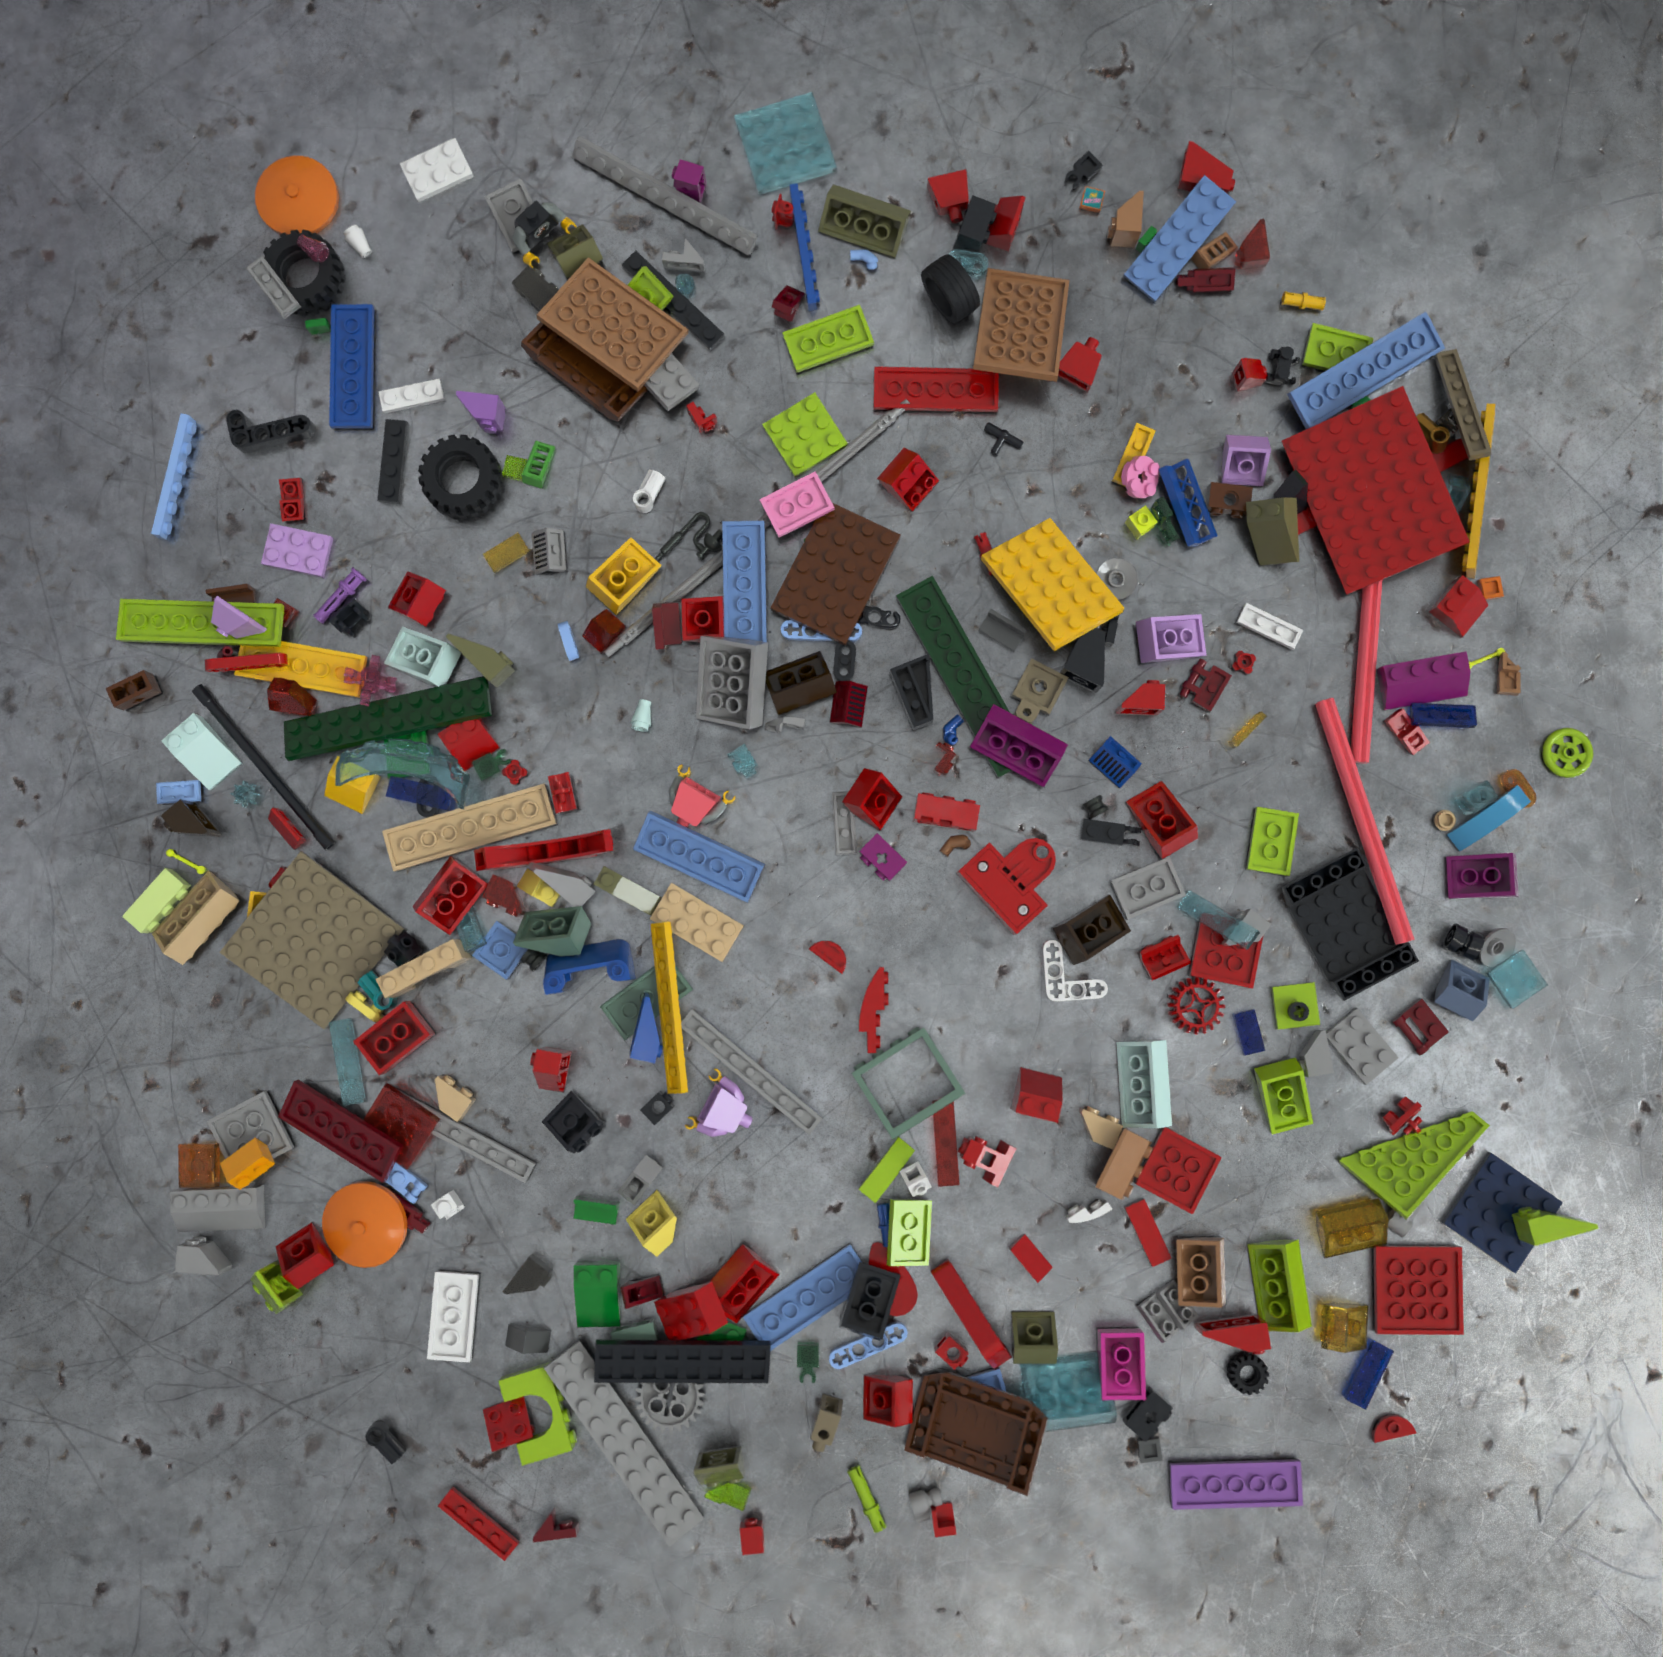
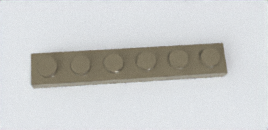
(1462, 404)

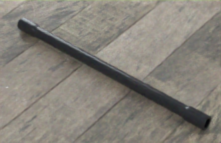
(318, 832)

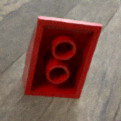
(1163, 819)
(1244, 1332)

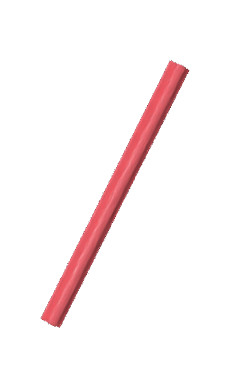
(1366, 672)
(1364, 821)

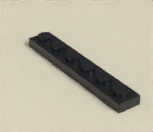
(679, 306)

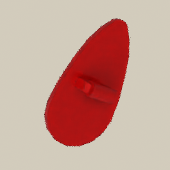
(906, 1292)

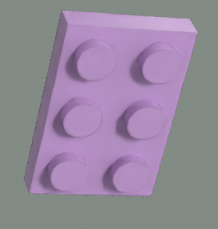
(297, 550)

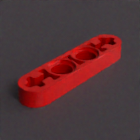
(246, 662)

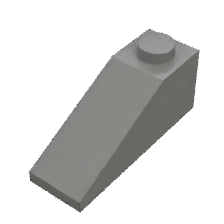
(566, 883)

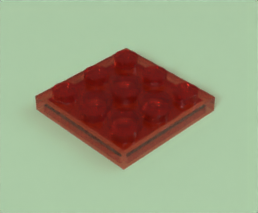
(403, 1121)

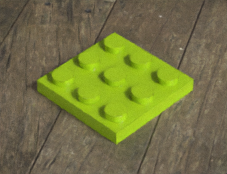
(805, 435)

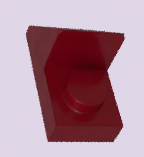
(787, 303)
(641, 1291)
(551, 1530)

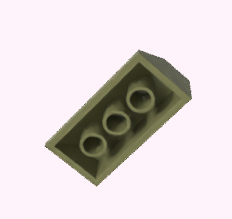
(864, 220)

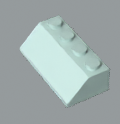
(1144, 1084)

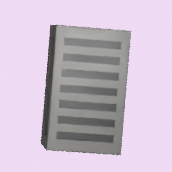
(548, 550)

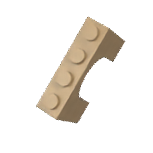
(406, 976)

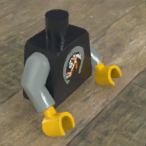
(535, 224)

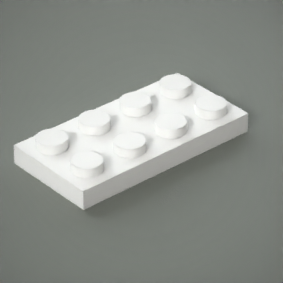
(453, 1316)

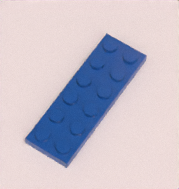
(351, 366)

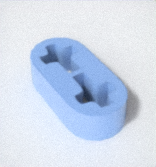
(568, 640)

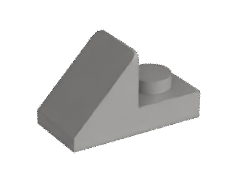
(688, 260)

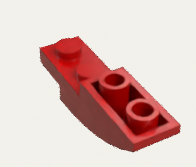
(873, 1000)

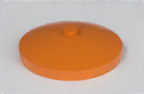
(296, 195)
(364, 1224)

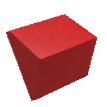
(702, 618)

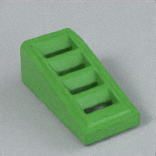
(533, 476)

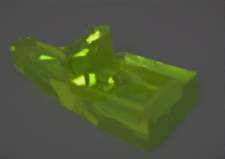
(731, 1494)

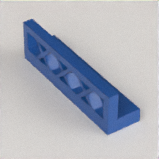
(1182, 508)

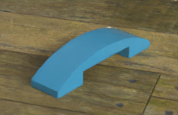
(1489, 818)

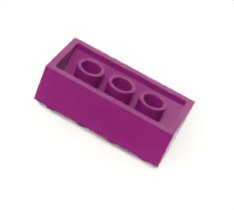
(1424, 680)
(1019, 745)

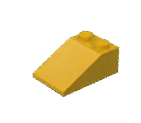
(622, 575)

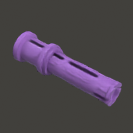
(344, 585)

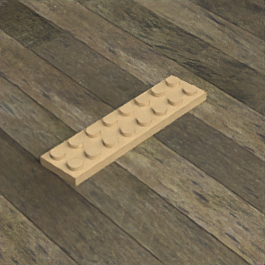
(469, 827)

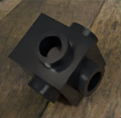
(402, 949)

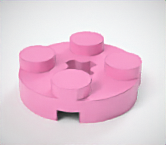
(1150, 476)

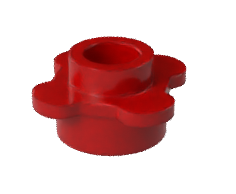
(1238, 665)
(508, 771)

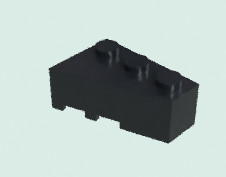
(914, 690)

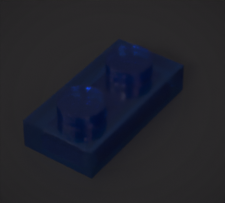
(1248, 1032)

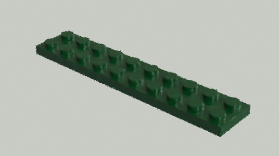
(952, 655)
(387, 718)

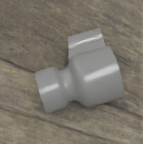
(923, 1501)

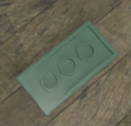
(626, 1004)

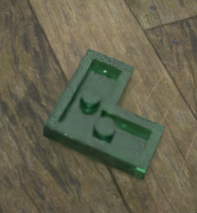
(1162, 514)

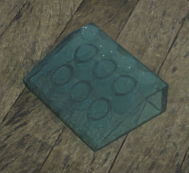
(1068, 1392)

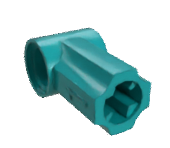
(371, 987)

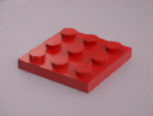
(1224, 963)
(1178, 1170)

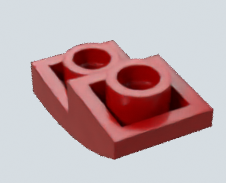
(291, 499)

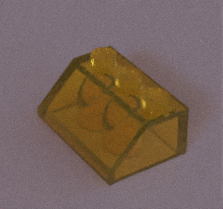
(1352, 1227)

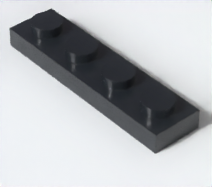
(392, 461)

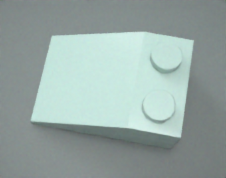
(423, 657)
(201, 751)

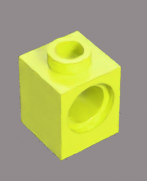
(1141, 522)

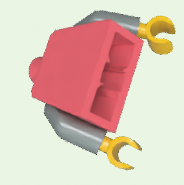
(694, 802)

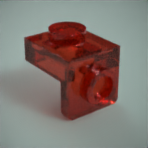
(945, 763)

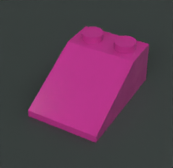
(1121, 1364)

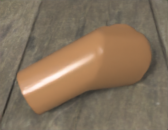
(955, 842)

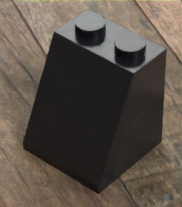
(1087, 660)

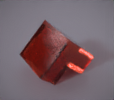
(603, 630)

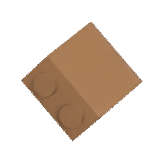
(1127, 223)

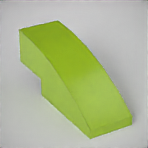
(886, 1170)

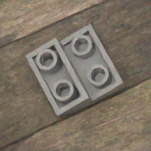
(1164, 1314)

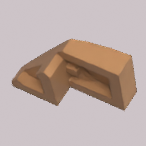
(1508, 676)

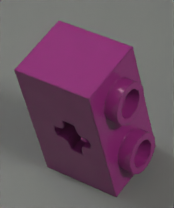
(689, 179)
(876, 846)

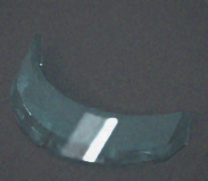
(405, 758)

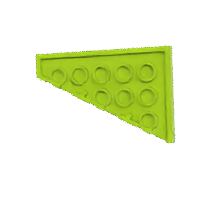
(1413, 1165)

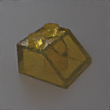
(1344, 1327)

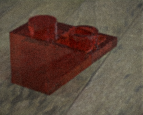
(504, 893)

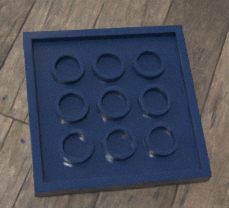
(1486, 1209)

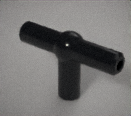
(1003, 435)

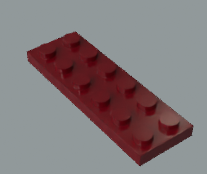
(340, 1131)

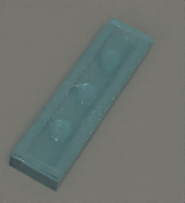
(1218, 920)
(347, 1062)

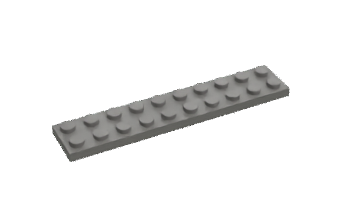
(624, 1444)

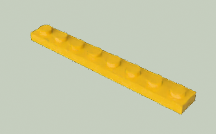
(669, 1008)

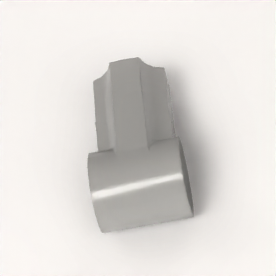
(1399, 1224)

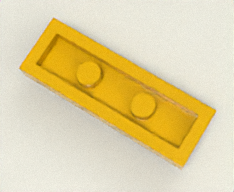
(1137, 446)

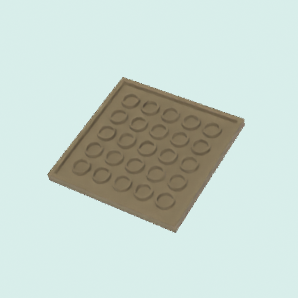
(311, 939)

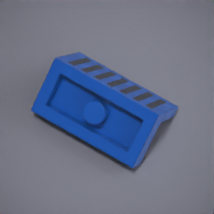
(1115, 762)

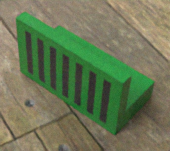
(596, 1210)

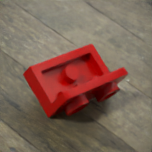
(1164, 957)

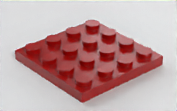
(1418, 1290)

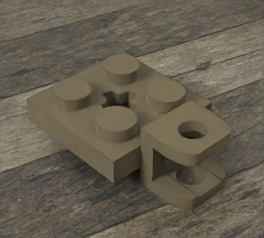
(1032, 700)

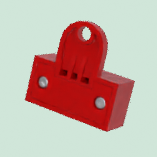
(1009, 882)

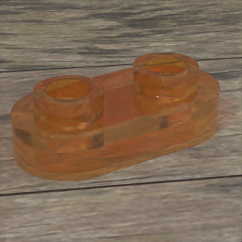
(1518, 779)

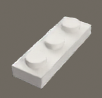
(411, 396)
(1269, 626)

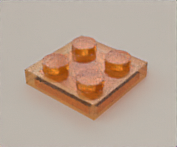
(199, 1165)

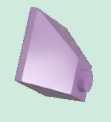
(233, 621)

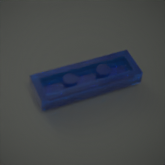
(1443, 715)
(418, 793)
(1369, 1374)

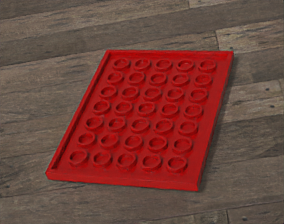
(1375, 491)

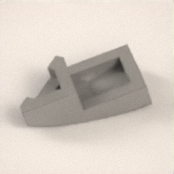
(777, 724)

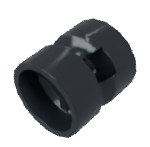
(1467, 943)

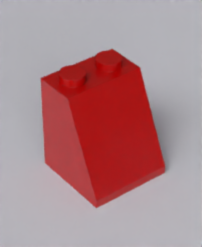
(1038, 1095)

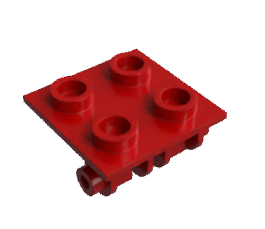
(508, 1423)

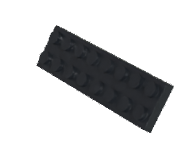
(681, 1361)

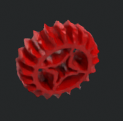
(1192, 996)

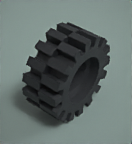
(1260, 1377)

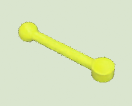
(1497, 653)
(200, 869)

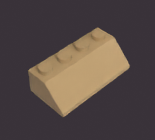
(195, 918)

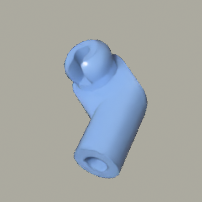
(866, 256)

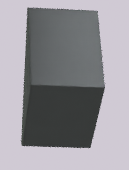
(527, 1339)

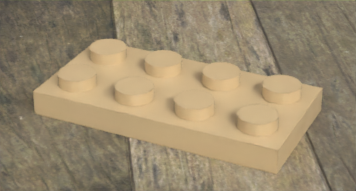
(697, 922)

